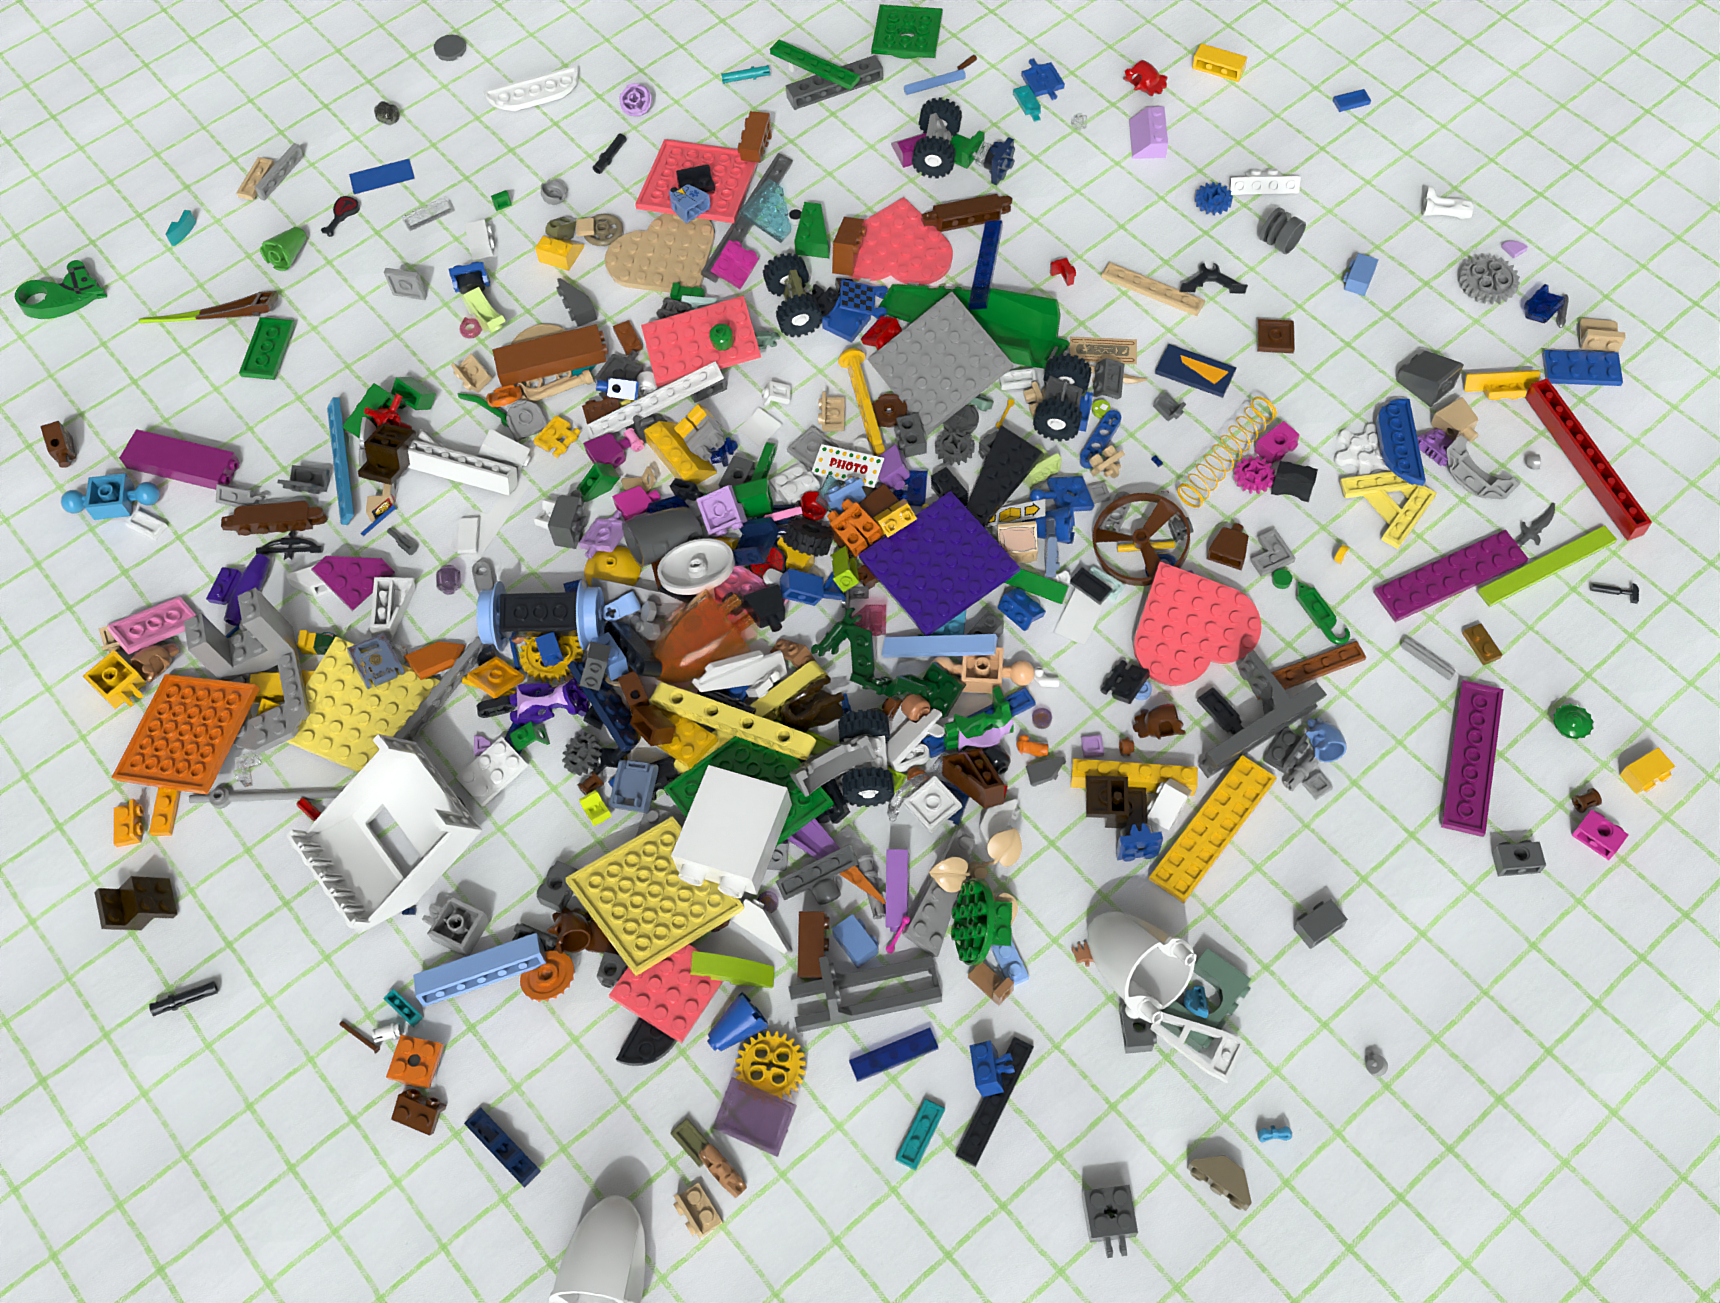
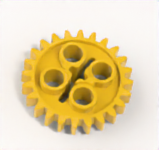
(537, 669)
(774, 1047)

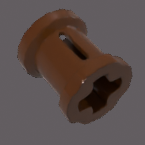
(590, 784)
(1587, 800)

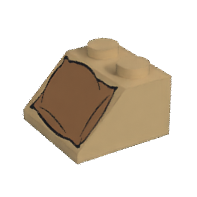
(1019, 540)

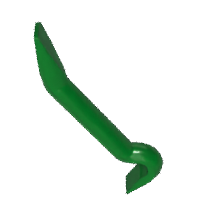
(473, 398)

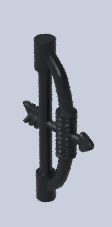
(265, 550)

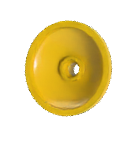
(622, 571)

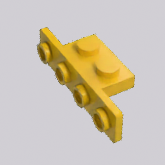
(1501, 384)

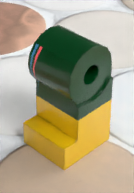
(314, 642)

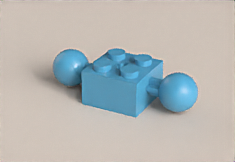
(110, 497)

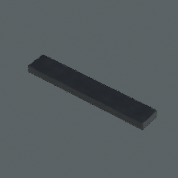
(993, 1106)

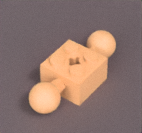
(986, 672)

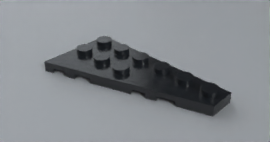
(1002, 473)

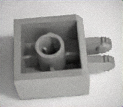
(455, 913)

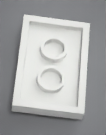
(492, 771)

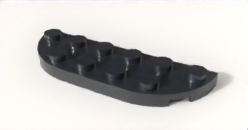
(645, 1045)

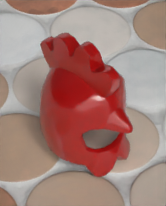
(1148, 78)

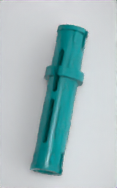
(745, 74)

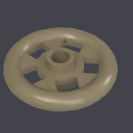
(603, 229)

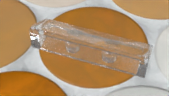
(428, 213)

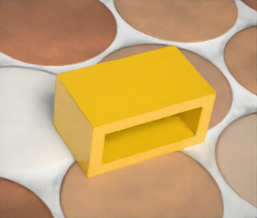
(1647, 771)

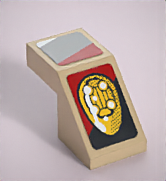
(379, 504)

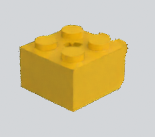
(115, 680)

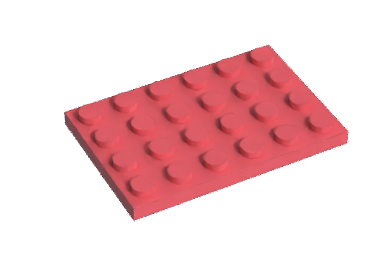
(683, 343)

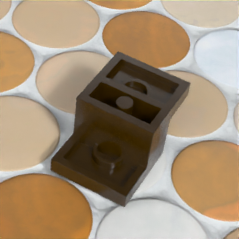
(387, 453)
(1115, 801)
(135, 903)

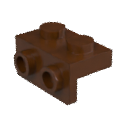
(417, 1111)

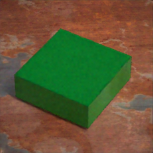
(501, 200)

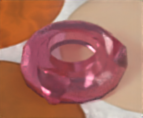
(470, 333)

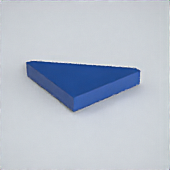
(832, 590)

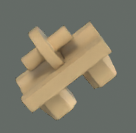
(1033, 394)
(1099, 464)

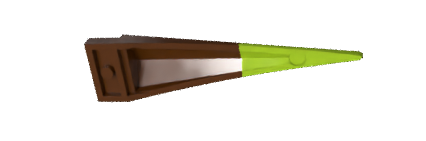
(245, 307)

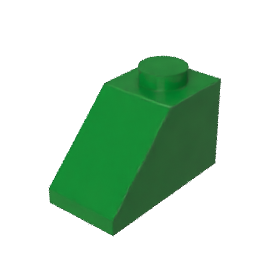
(598, 481)

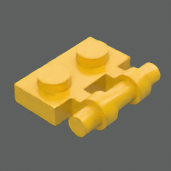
(553, 432)

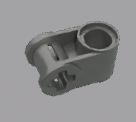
(672, 307)

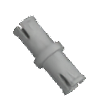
(1300, 772)

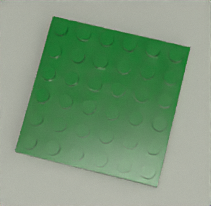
(759, 763)

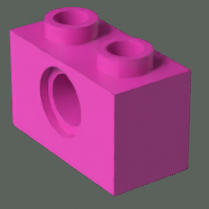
(1277, 443)
(1604, 845)

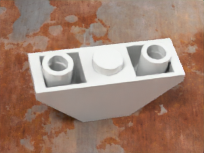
(307, 581)
(997, 820)

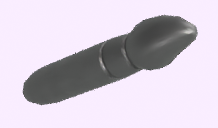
(1563, 312)

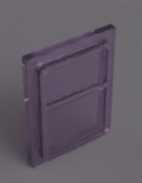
(754, 1116)

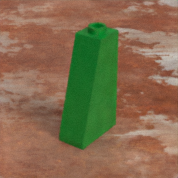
(754, 497)

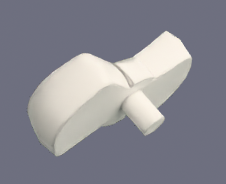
(1063, 578)

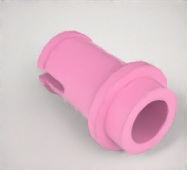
(636, 443)

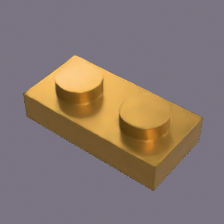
(1482, 644)

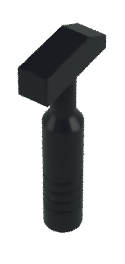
(1634, 592)

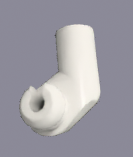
(1043, 680)

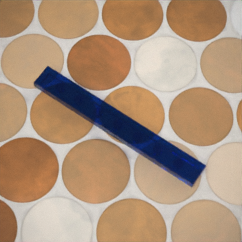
(985, 265)

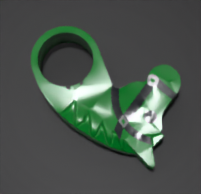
(61, 299)

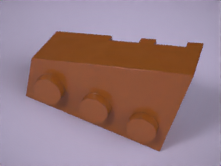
(755, 137)
(847, 245)

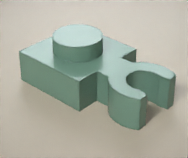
(765, 338)

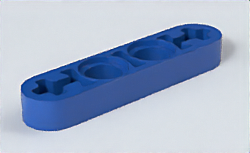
(1099, 438)

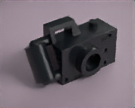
(685, 490)

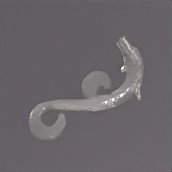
(910, 787)

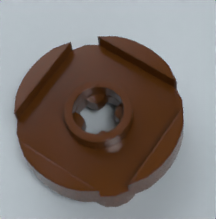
(882, 404)

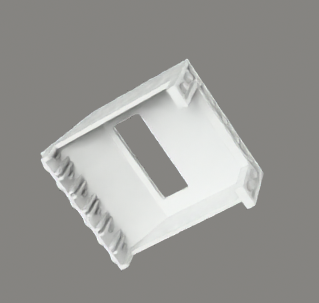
(351, 858)

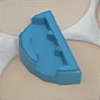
(1196, 1001)

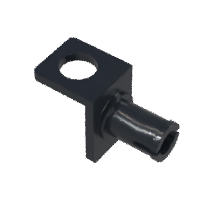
(609, 758)

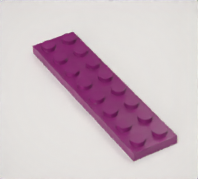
(1450, 575)
(1472, 758)

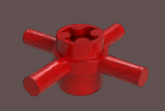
(389, 415)

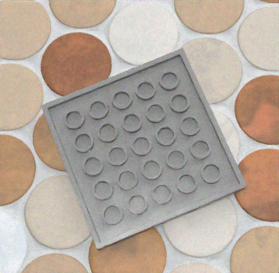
(940, 362)

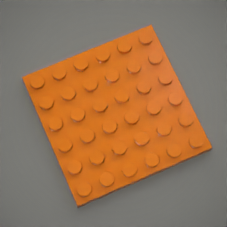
(186, 733)

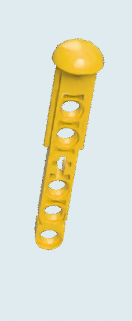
(851, 359)

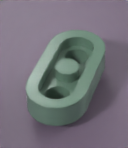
(982, 402)

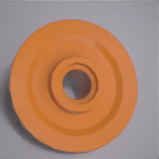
(549, 978)

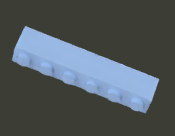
(479, 969)

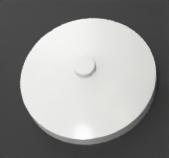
(696, 566)

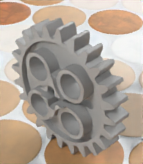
(1489, 279)

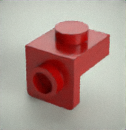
(1065, 269)

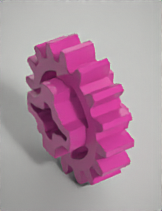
(1256, 475)

